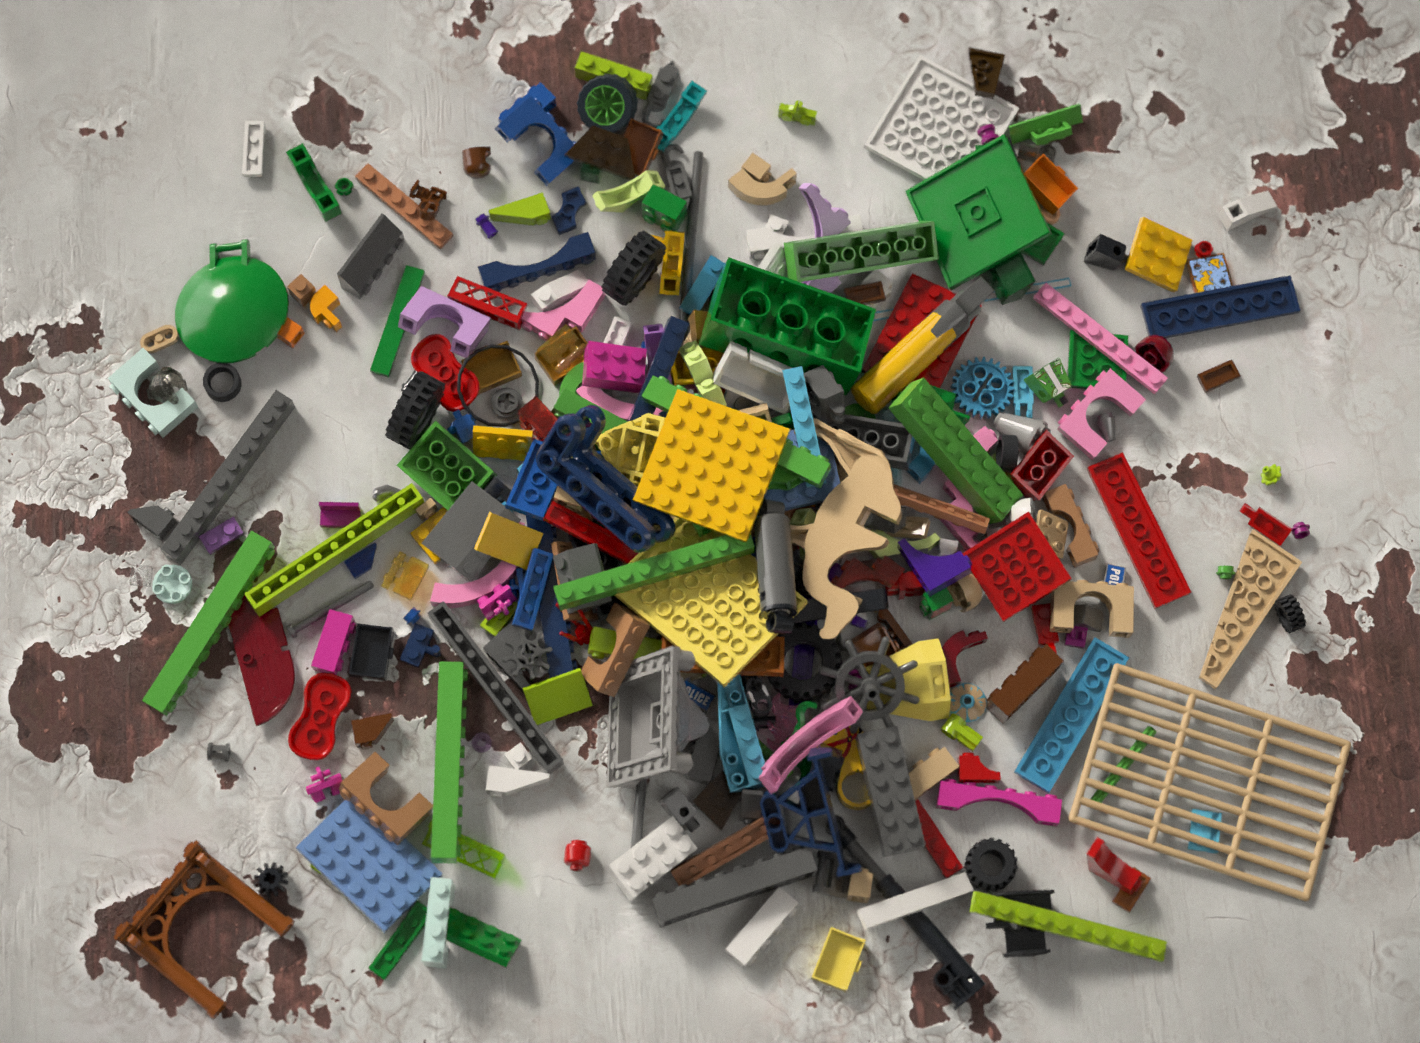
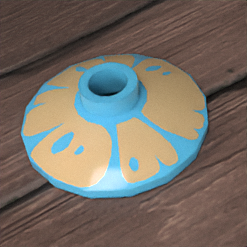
(971, 711)

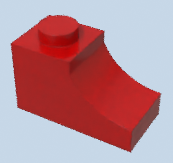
(974, 771)

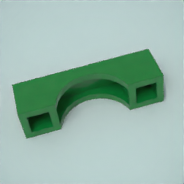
(313, 182)

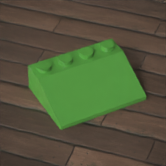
(444, 466)

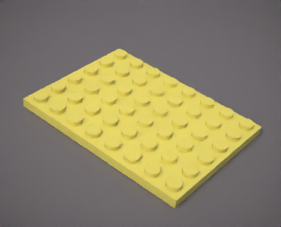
(708, 609)

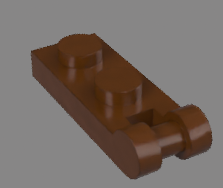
(894, 630)

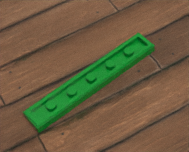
(392, 334)

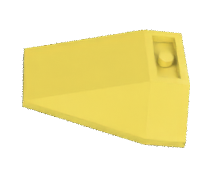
(926, 681)

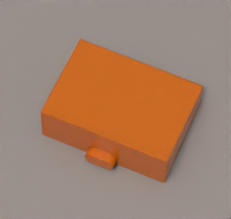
(1049, 183)

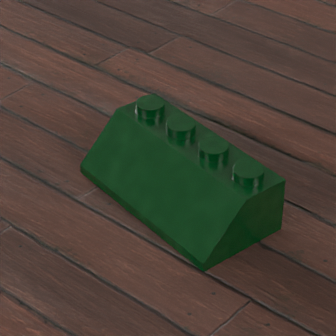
(1011, 279)

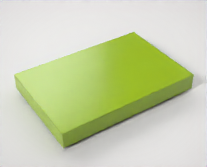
(557, 696)

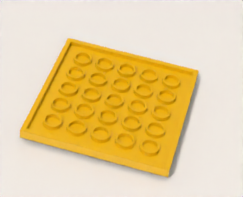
(711, 465)

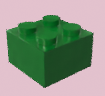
(664, 209)

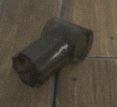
(1032, 152)

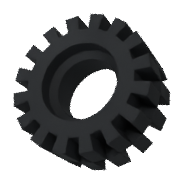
(1290, 613)

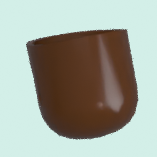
(475, 162)

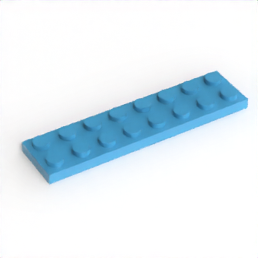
(1069, 716)

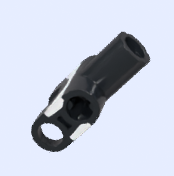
(756, 697)

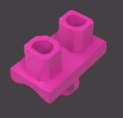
(498, 602)
(315, 789)

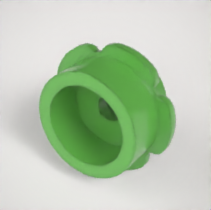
(1225, 572)

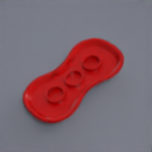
(434, 358)
(324, 701)

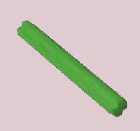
(1125, 763)

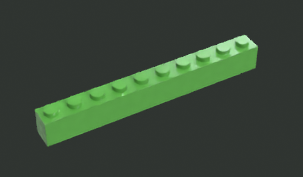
(793, 460)
(651, 570)
(209, 623)
(447, 763)

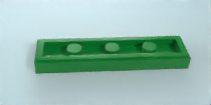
(400, 941)

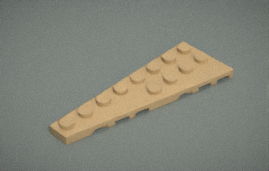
(1255, 587)

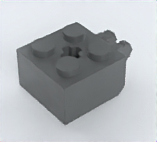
(825, 395)

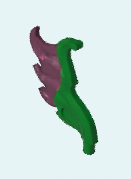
(788, 721)

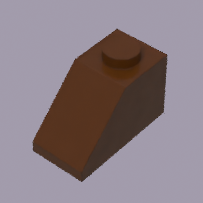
(370, 730)

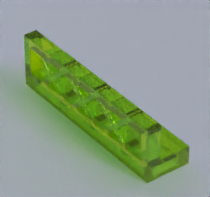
(475, 846)

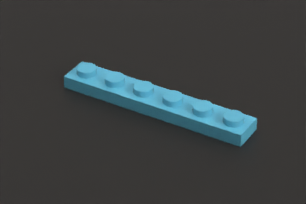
(801, 411)

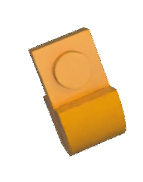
(321, 307)

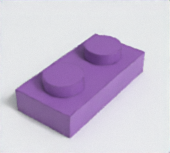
(221, 535)

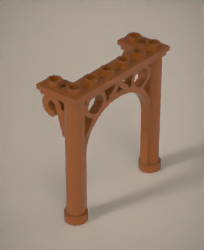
(165, 963)

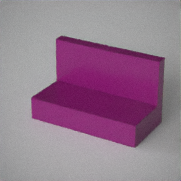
(338, 513)

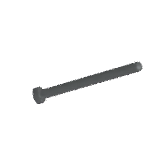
(333, 606)

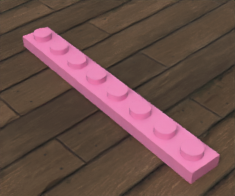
(1100, 338)

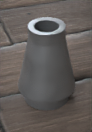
(1106, 424)

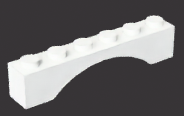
(761, 239)

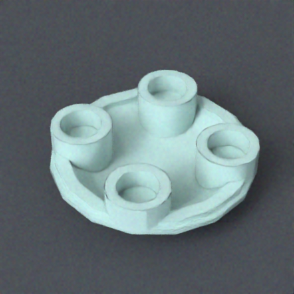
(172, 584)

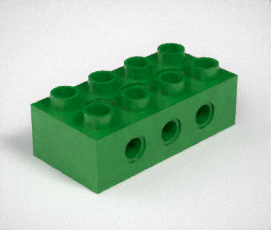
(788, 322)

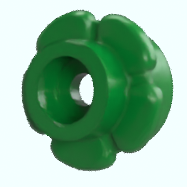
(344, 182)

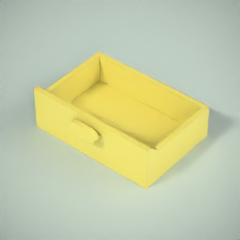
(838, 959)

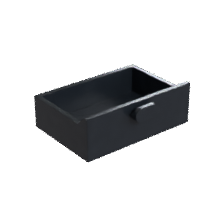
(371, 652)

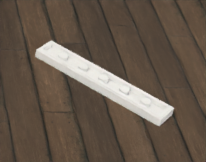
(915, 901)

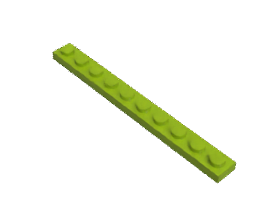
(1068, 926)

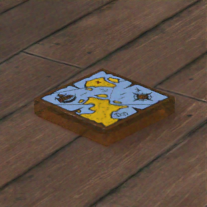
(1209, 273)

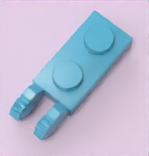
(1022, 393)

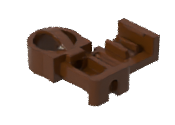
(429, 200)

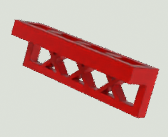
(495, 313)

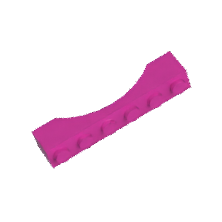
(1040, 809)

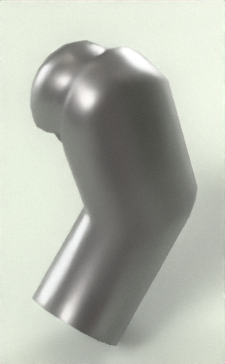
(380, 492)

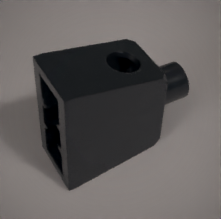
(1106, 253)

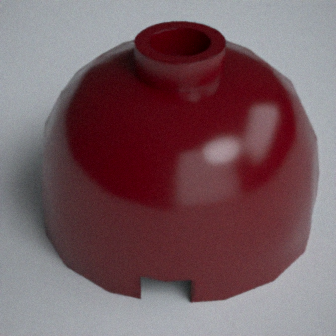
(1156, 351)

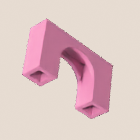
(1109, 387)

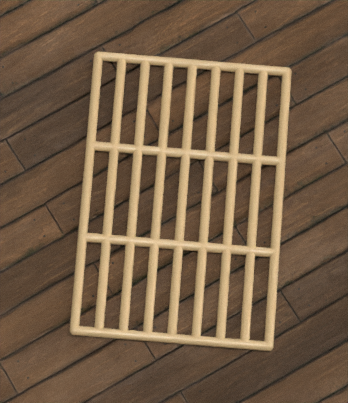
(1254, 775)

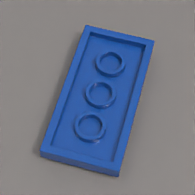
(532, 488)

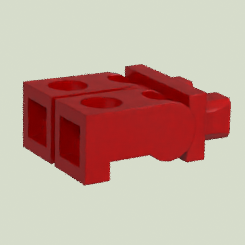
(907, 586)

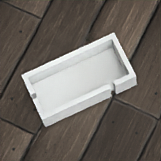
(753, 377)
(651, 858)

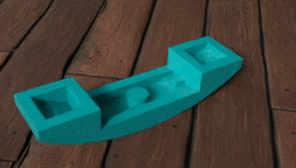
(681, 113)

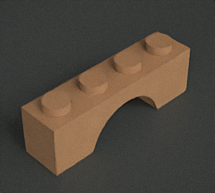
(1061, 503)

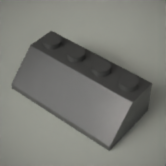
(370, 257)

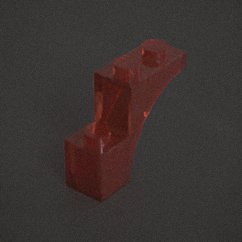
(884, 572)

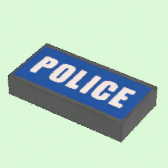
(700, 696)

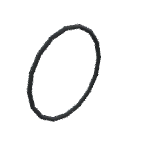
(463, 367)

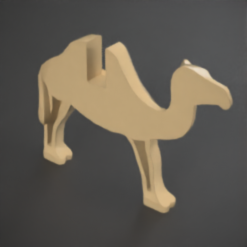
(841, 520)

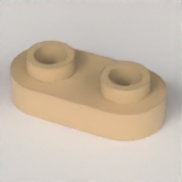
(159, 338)

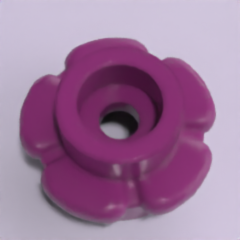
(1300, 530)

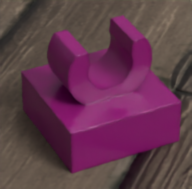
(1076, 637)

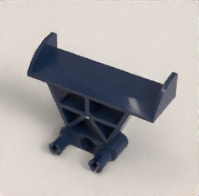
(779, 836)

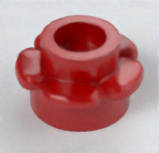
(1203, 245)

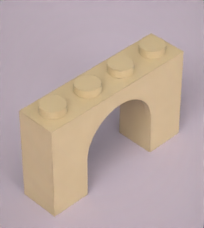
(1117, 598)

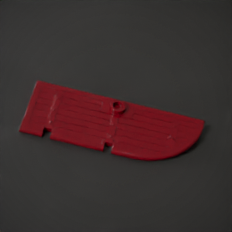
(263, 665)

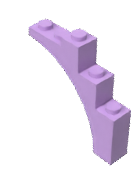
(826, 222)

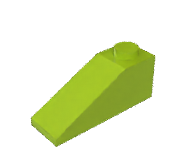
(525, 211)

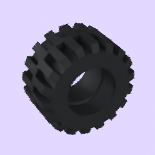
(996, 848)

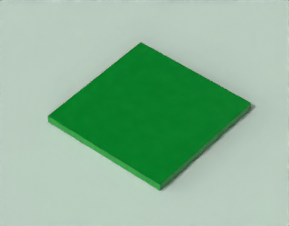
(979, 211)

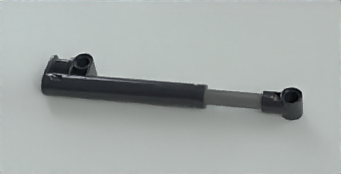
(961, 977)

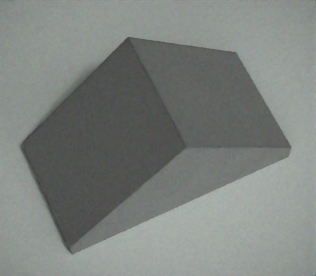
(1088, 617)

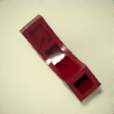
(957, 644)

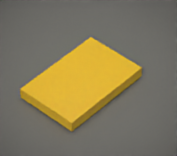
(508, 540)

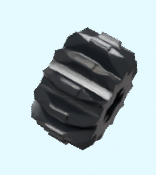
(263, 877)

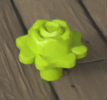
(1271, 474)

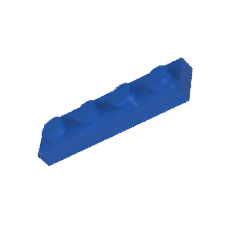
(532, 589)

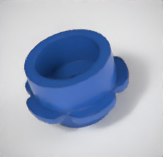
(412, 616)

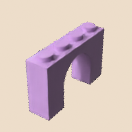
(429, 305)

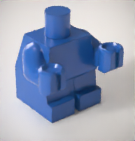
(462, 426)

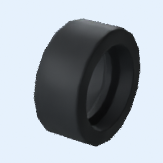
(224, 396)
(1007, 452)

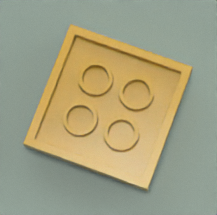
(1158, 254)

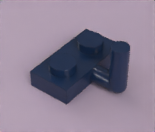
(419, 645)

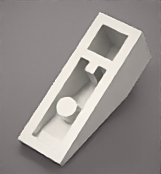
(558, 291)
(510, 781)

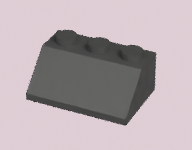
(578, 564)

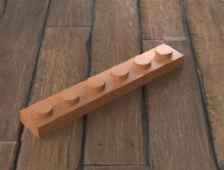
(402, 205)
(941, 509)
(722, 852)

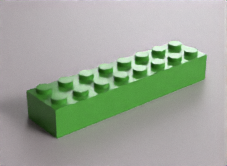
(861, 251)
(955, 450)

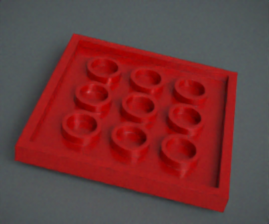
(1016, 566)

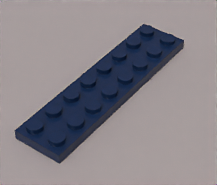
(1221, 307)

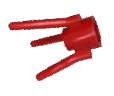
(582, 631)

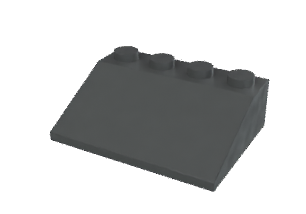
(459, 529)

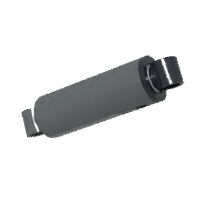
(775, 567)

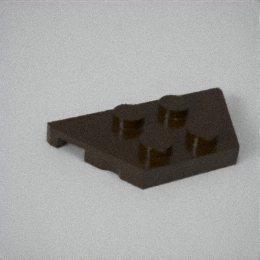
(604, 151)

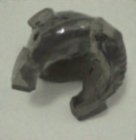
(162, 385)

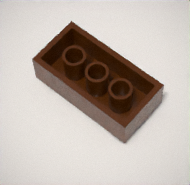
(1026, 681)

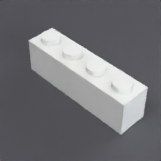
(761, 927)

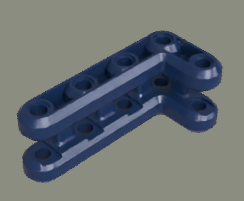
(577, 462)

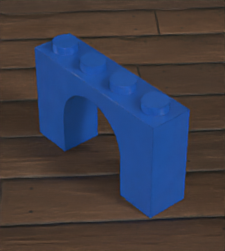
(532, 114)

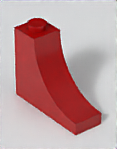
(1111, 868)

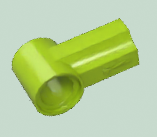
(956, 728)

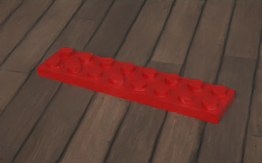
(1138, 530)

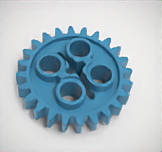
(998, 396)

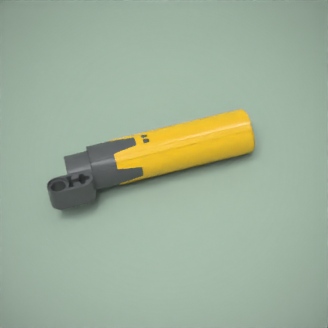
(920, 348)

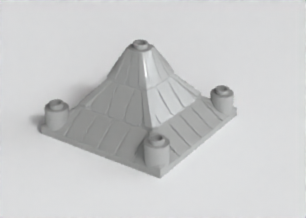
(652, 719)

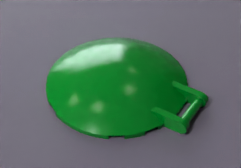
(231, 306)

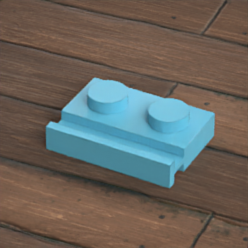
(1204, 831)

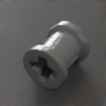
(224, 748)

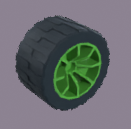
(607, 102)

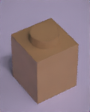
(301, 290)

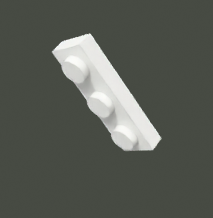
(253, 149)

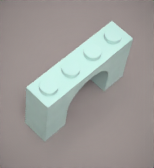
(161, 417)
(435, 937)

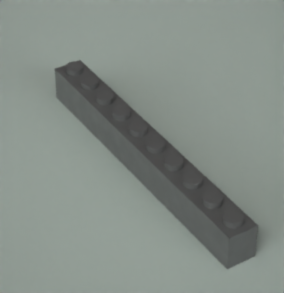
(227, 477)
(495, 688)

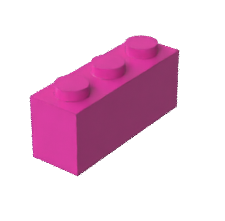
(333, 642)

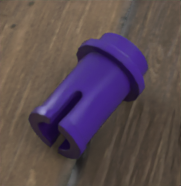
(486, 225)

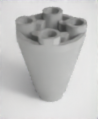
(1025, 428)

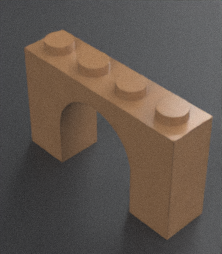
(630, 632)
(395, 823)

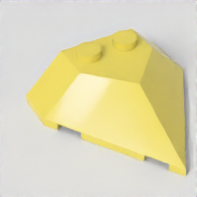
(631, 445)

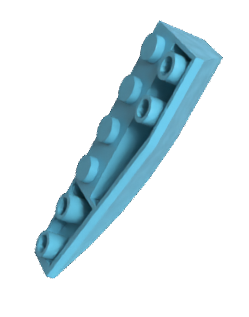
(738, 739)

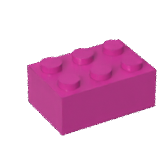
(614, 367)

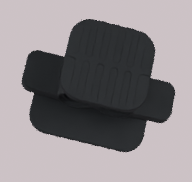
(1024, 940)

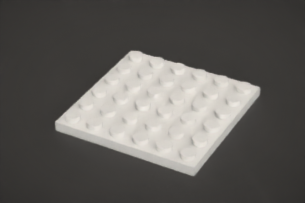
(935, 120)

